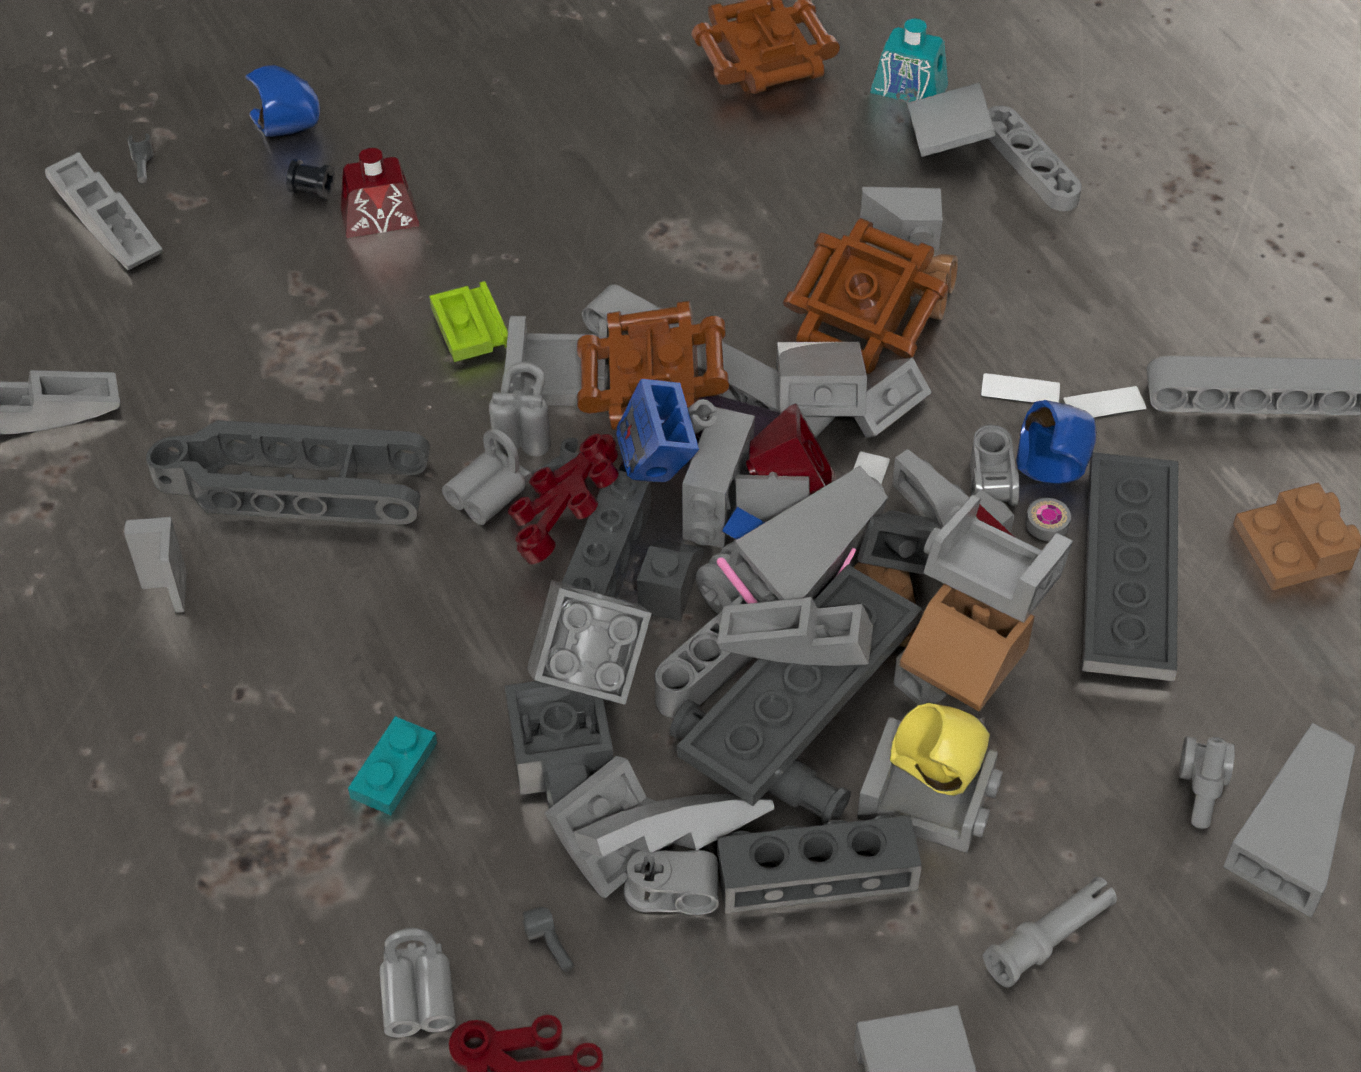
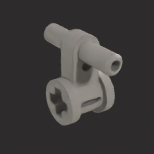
(1210, 770)

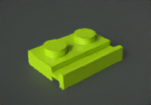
(469, 321)

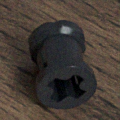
(310, 179)

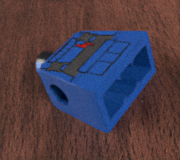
(656, 432)

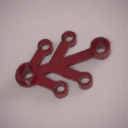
(594, 459)
(492, 1053)

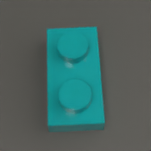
(392, 765)

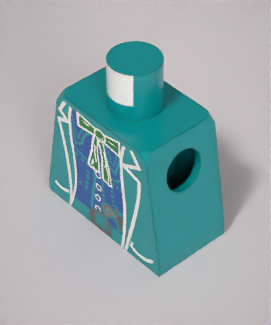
(911, 64)

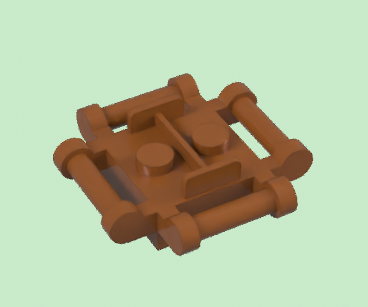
(764, 43)
(866, 291)
(651, 353)

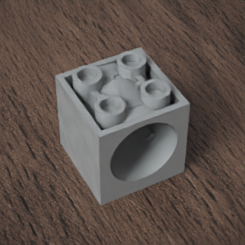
(588, 642)

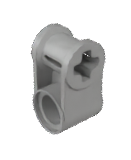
(994, 464)
(677, 882)

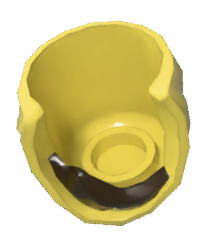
(940, 747)

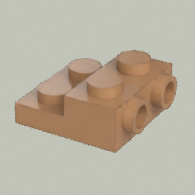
(1299, 537)

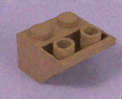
(965, 646)

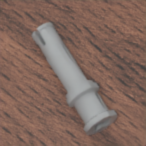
(1035, 941)

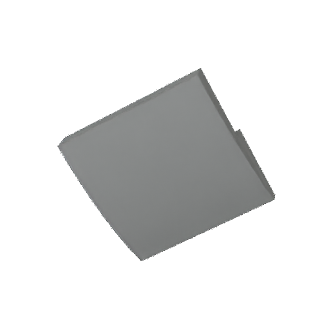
(951, 119)
(603, 794)

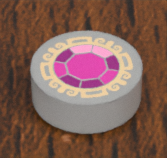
(1047, 517)

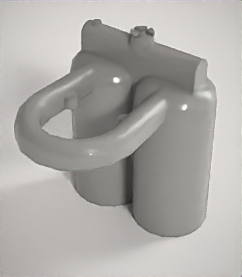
(520, 415)
(489, 480)
(415, 985)

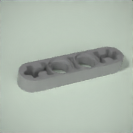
(1038, 154)

